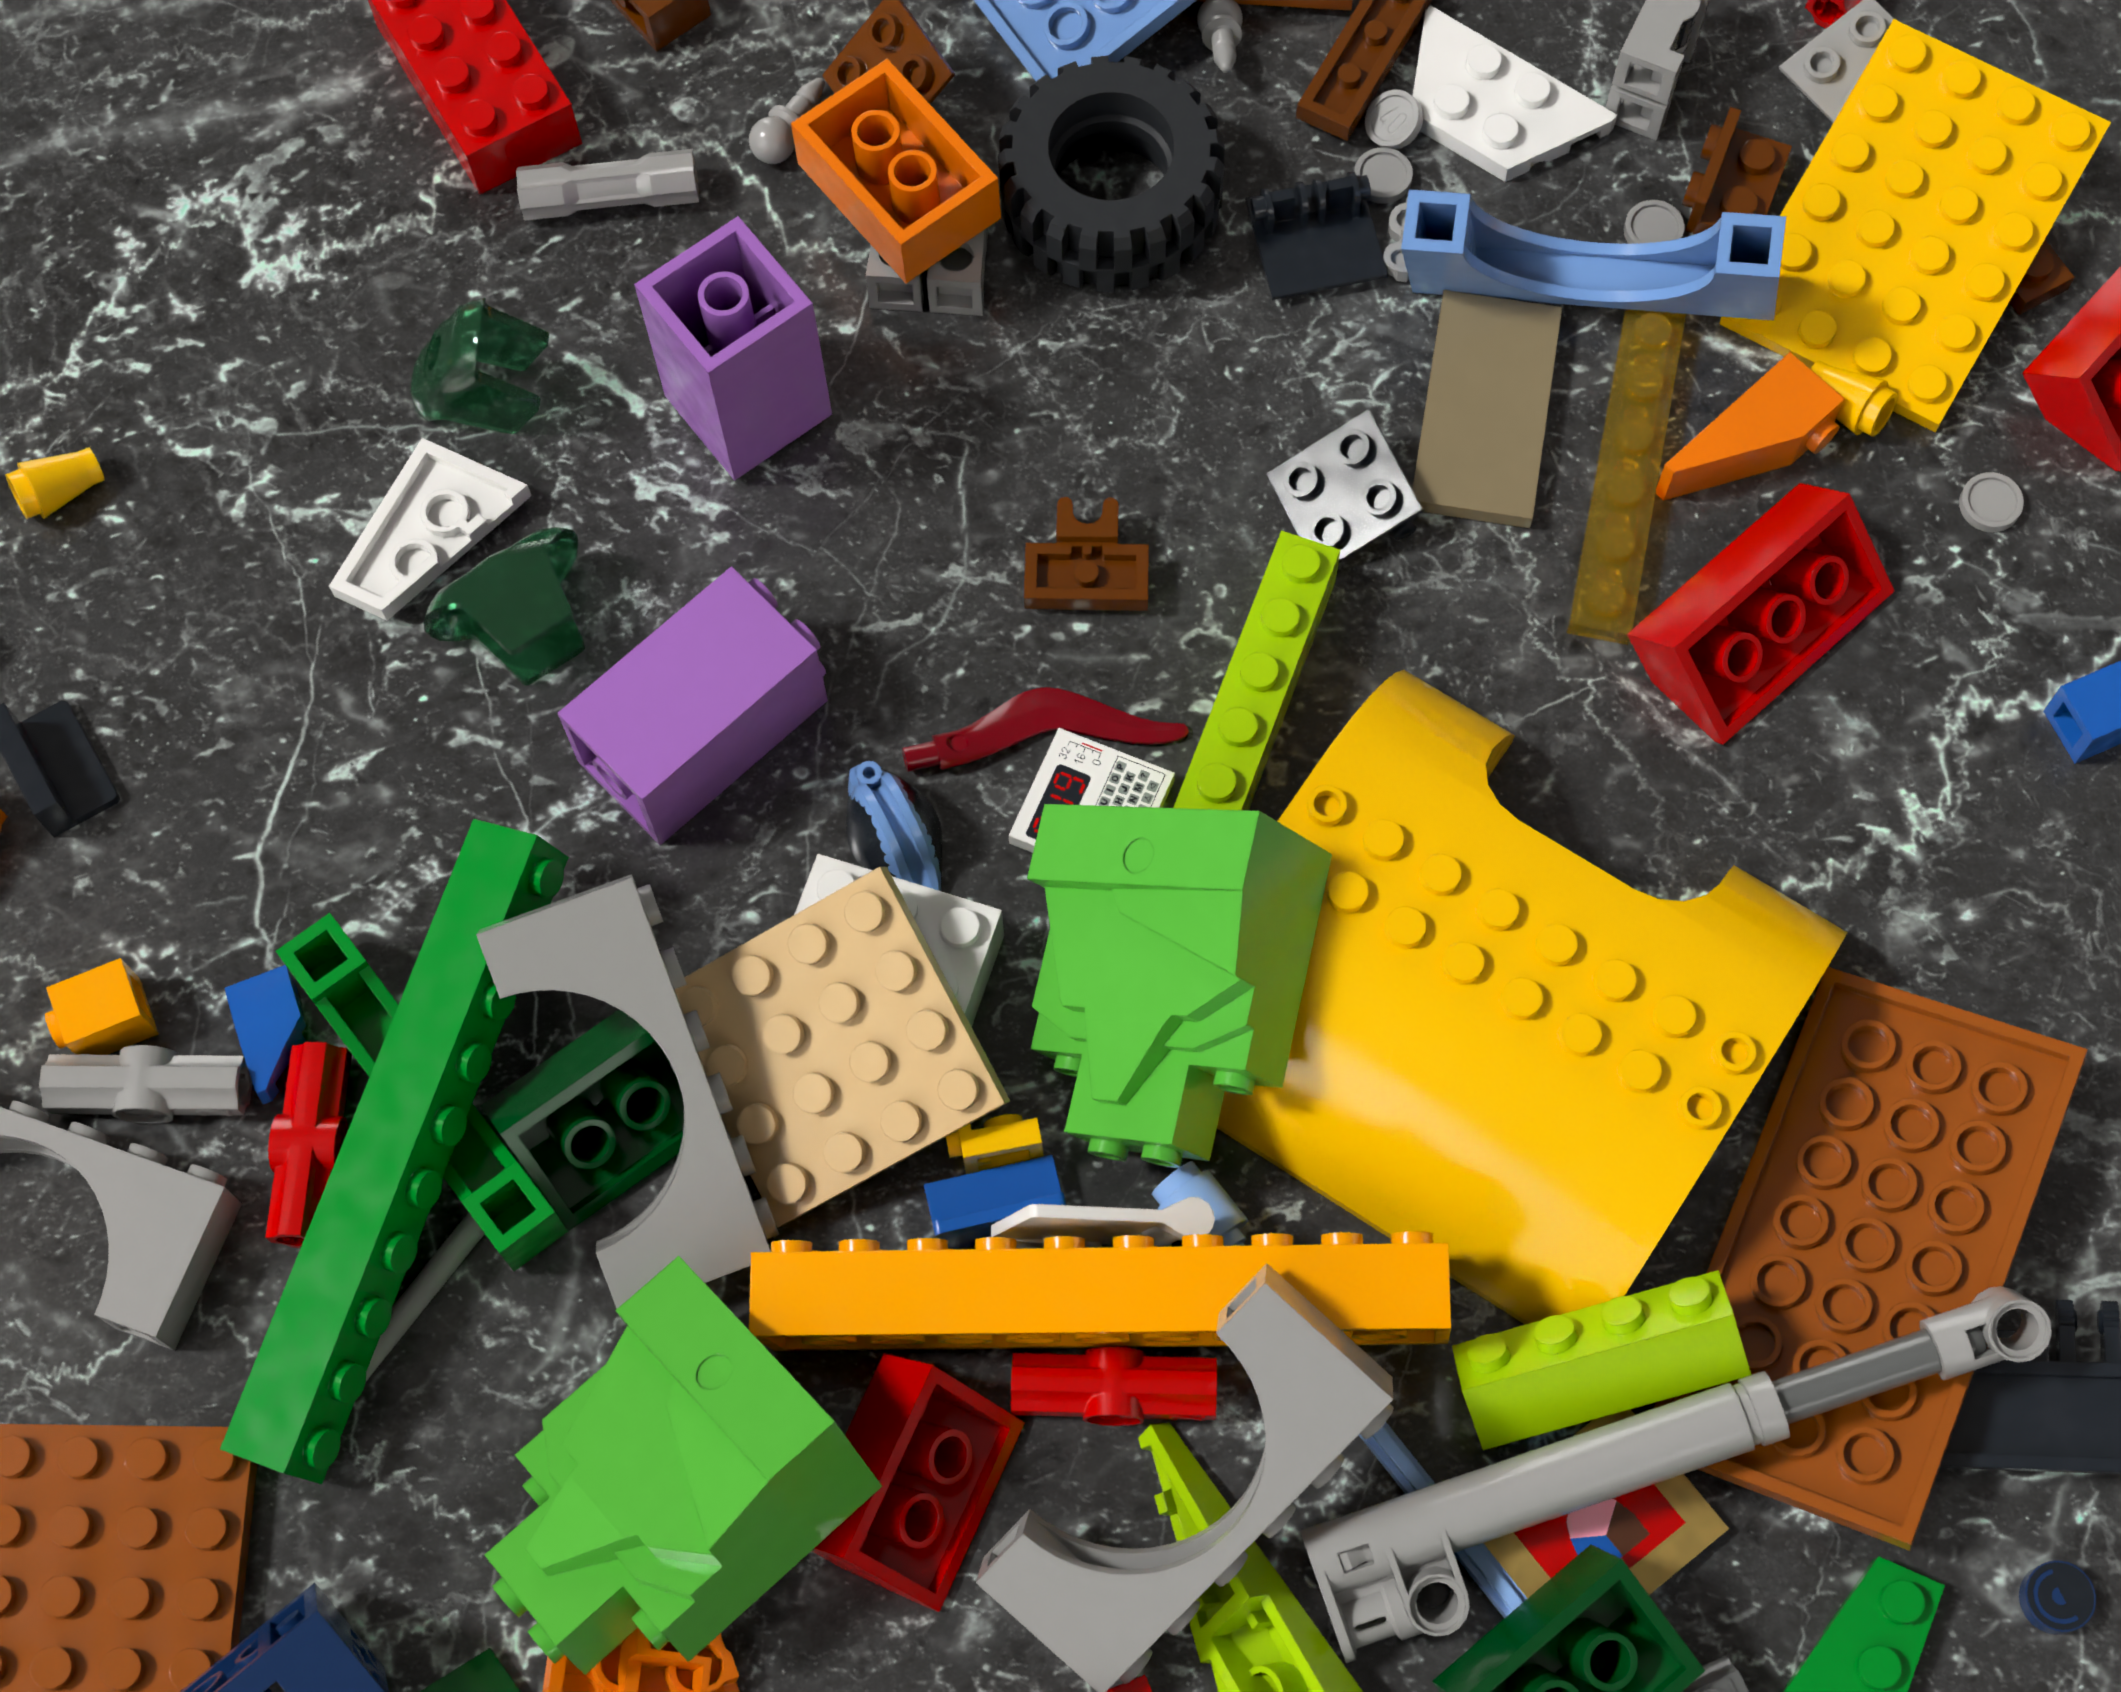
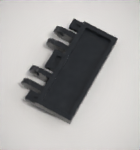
(2044, 1410)

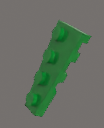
(1873, 1635)

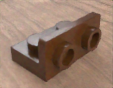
(1739, 176)

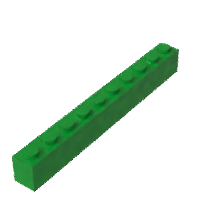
(390, 1164)

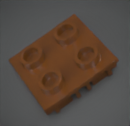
(896, 36)

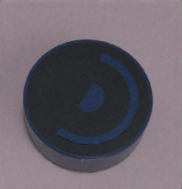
(2057, 1597)

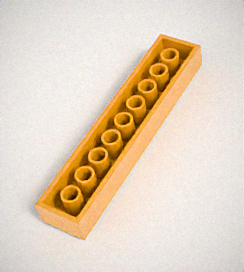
(1085, 1294)

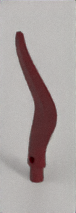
(1033, 714)

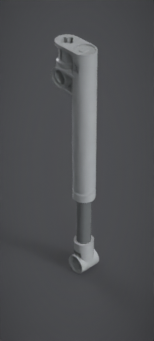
(1386, 1553)

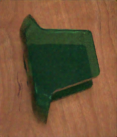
(454, 389)
(515, 605)

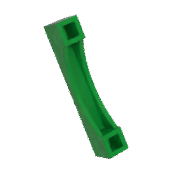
(481, 1166)

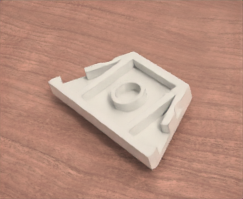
(1495, 103)

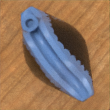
(893, 826)

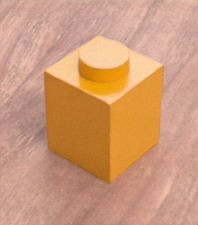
(100, 1010)

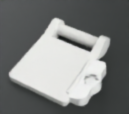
(1101, 1224)

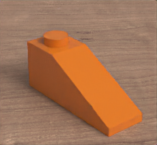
(1759, 432)

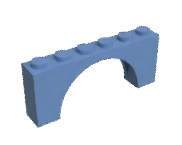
(1712, 273)

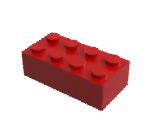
(480, 83)

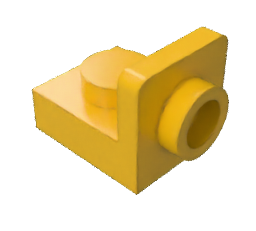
(1000, 1143)

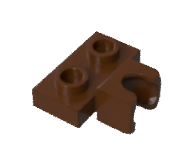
(1086, 565)

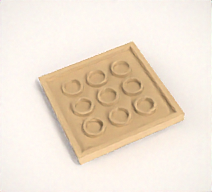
(838, 1046)

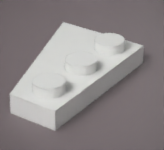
(423, 527)

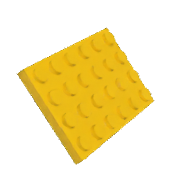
(1921, 219)

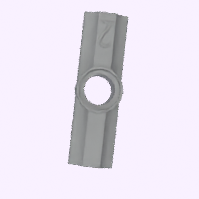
(145, 1084)

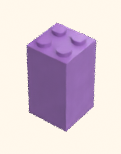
(735, 347)
(696, 703)

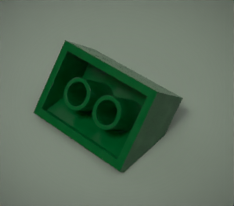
(593, 1117)
(1579, 1634)

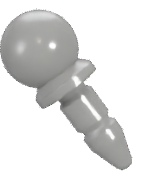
(1221, 30)
(772, 136)

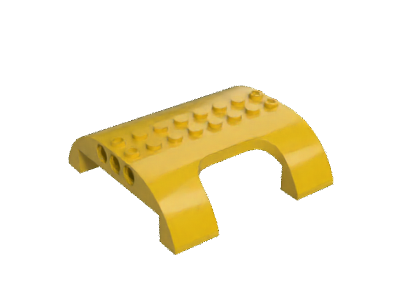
(1507, 1027)

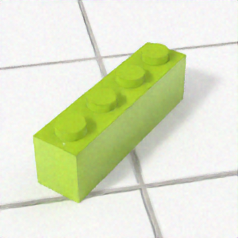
(1600, 1360)

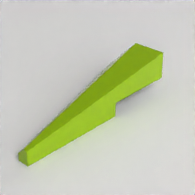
(1253, 1624)

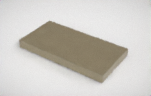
(1486, 408)

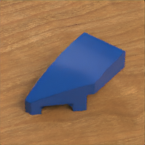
(267, 1025)

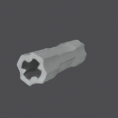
(564, 189)

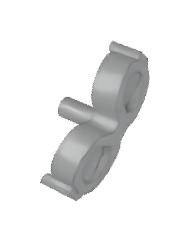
(1393, 254)

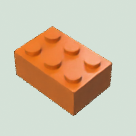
(896, 170)

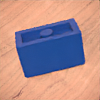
(971, 1203)

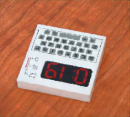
(1088, 774)

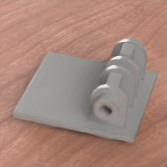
(1837, 57)

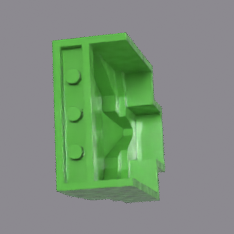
(1170, 966)
(673, 1484)

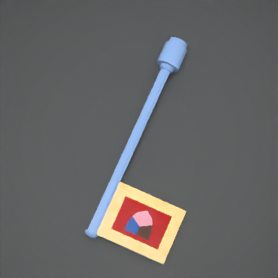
(1648, 1528)

